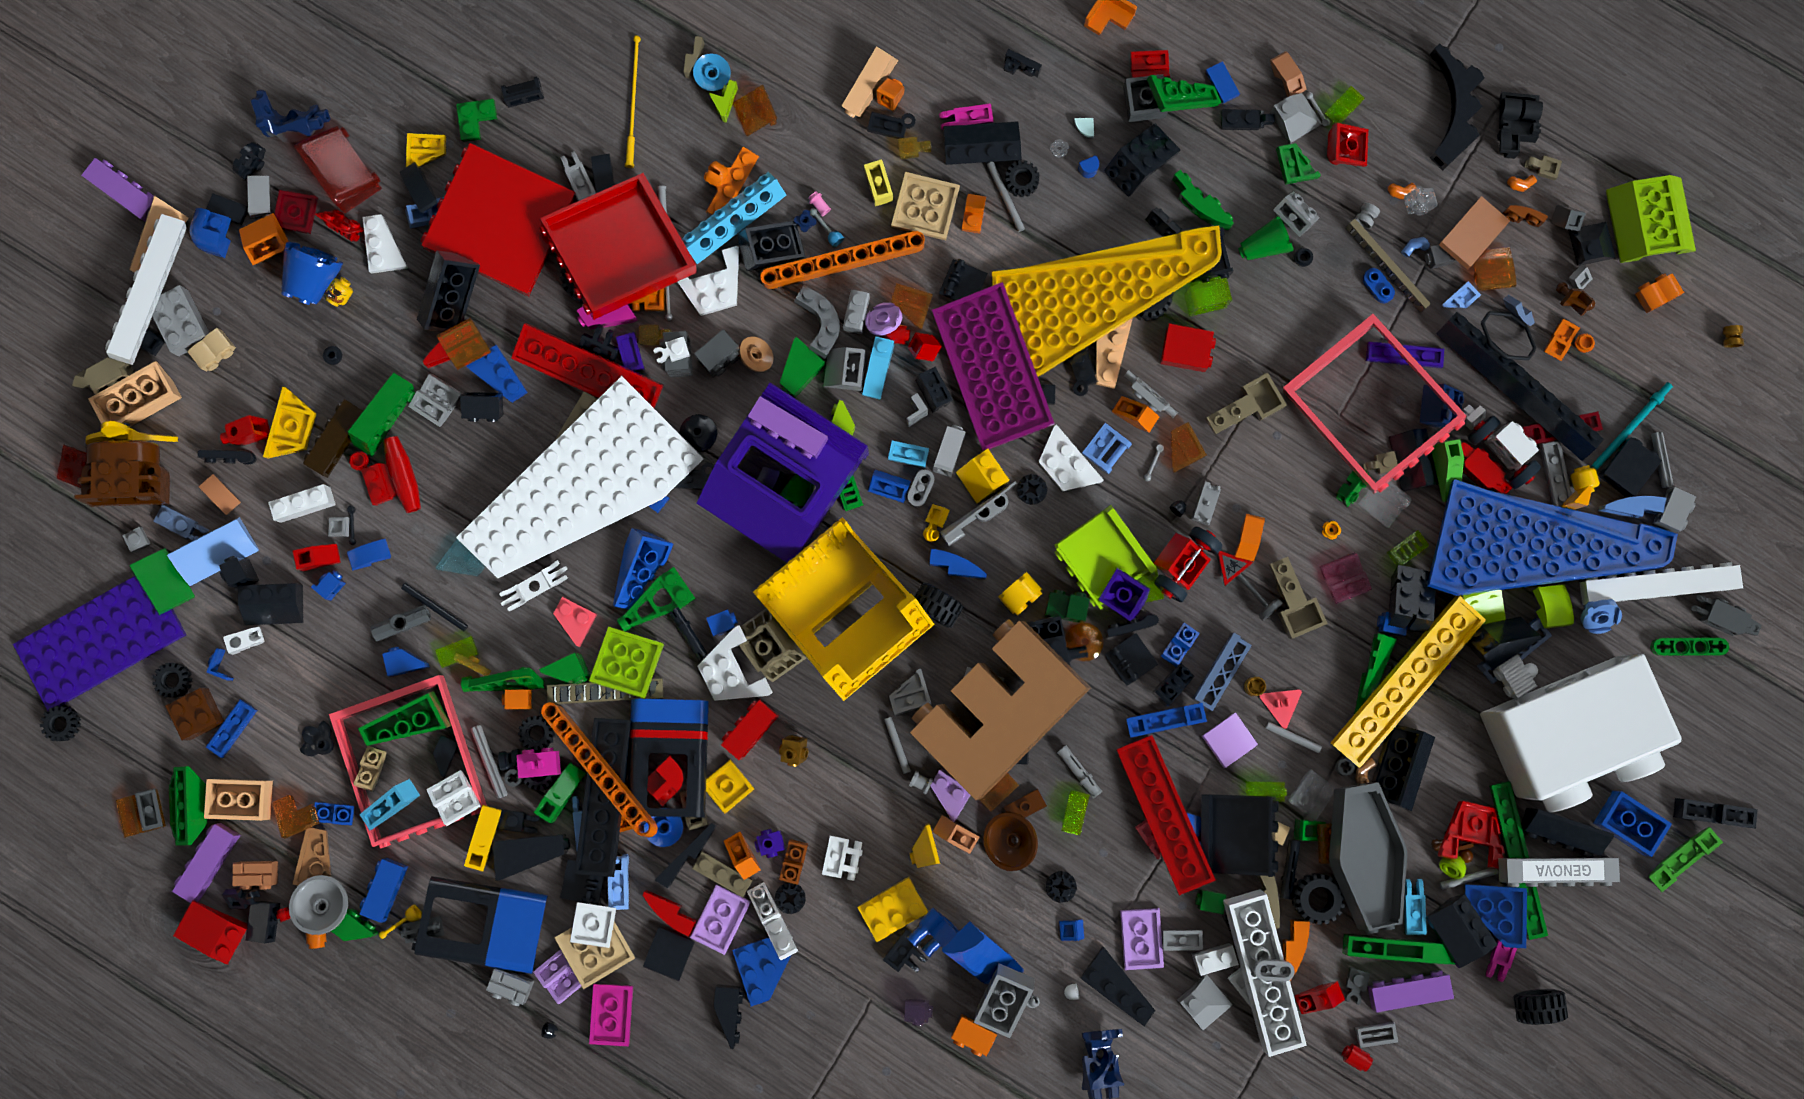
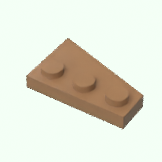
(314, 856)

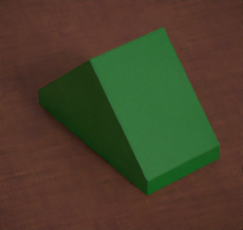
(1306, 830)

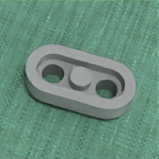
(920, 488)
(1272, 970)

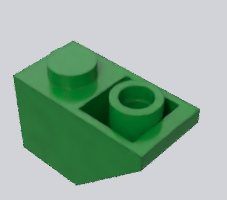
(354, 927)

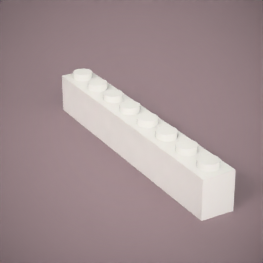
(146, 289)
(1662, 584)

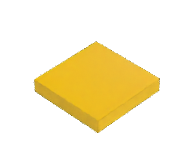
(728, 786)

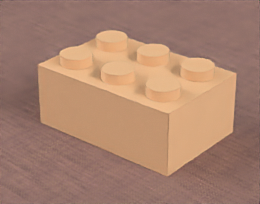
(238, 799)

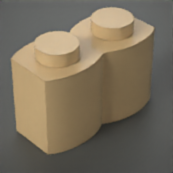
(212, 350)

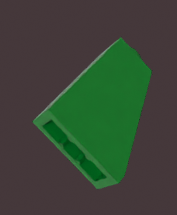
(800, 368)

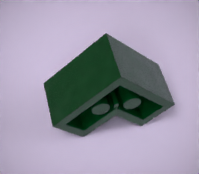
(1070, 608)

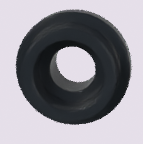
(1306, 252)
(336, 359)

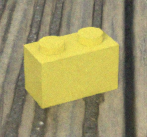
(878, 182)

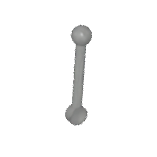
(1326, 122)
(1147, 477)

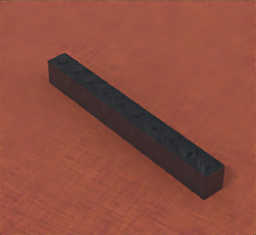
(1520, 387)

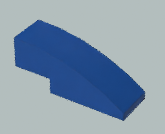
(956, 565)

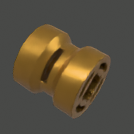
(1733, 336)
(1258, 686)

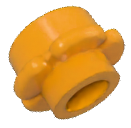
(1326, 530)

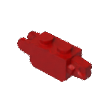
(1483, 470)

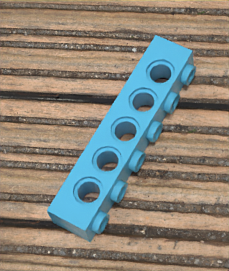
(742, 217)

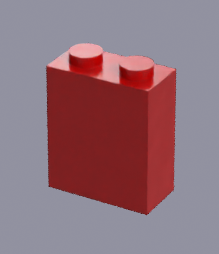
(1188, 348)

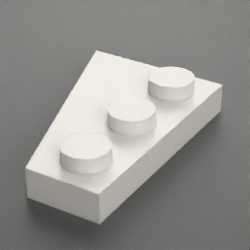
(381, 248)

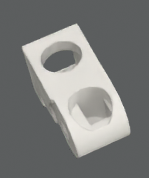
(243, 640)

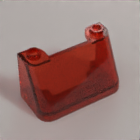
(338, 168)

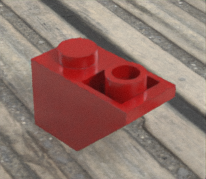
(316, 557)
(1320, 998)

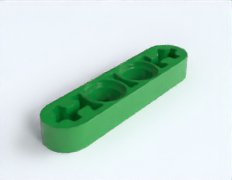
(1689, 644)

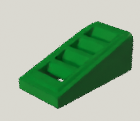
(847, 507)

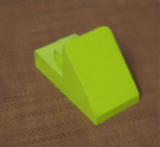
(724, 104)

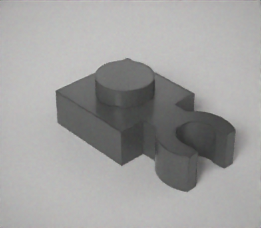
(1357, 981)

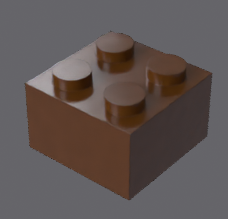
(195, 714)

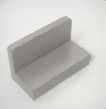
(920, 408)

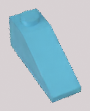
(878, 367)
(389, 804)

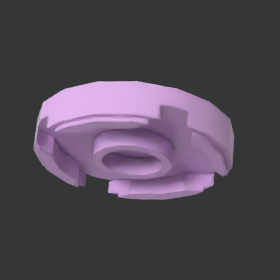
(883, 319)

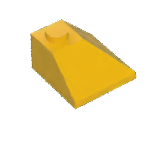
(924, 849)

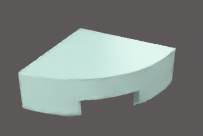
(1085, 126)

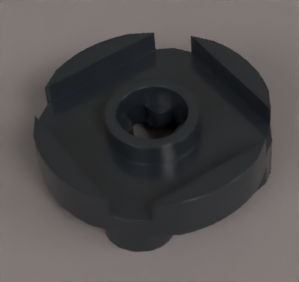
(250, 160)

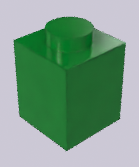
(1210, 901)

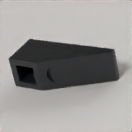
(727, 1009)

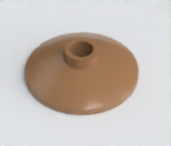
(761, 351)

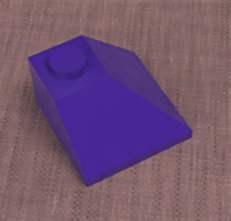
(1124, 595)

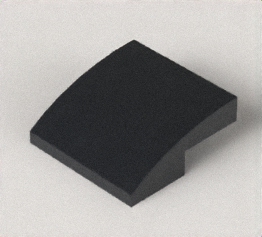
(668, 954)

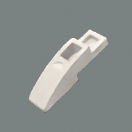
(772, 921)

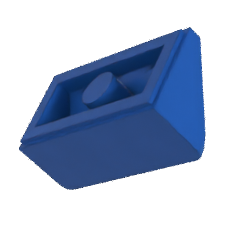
(889, 486)

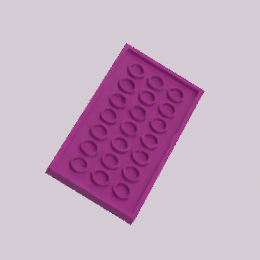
(993, 367)

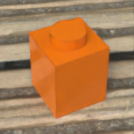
(517, 699)

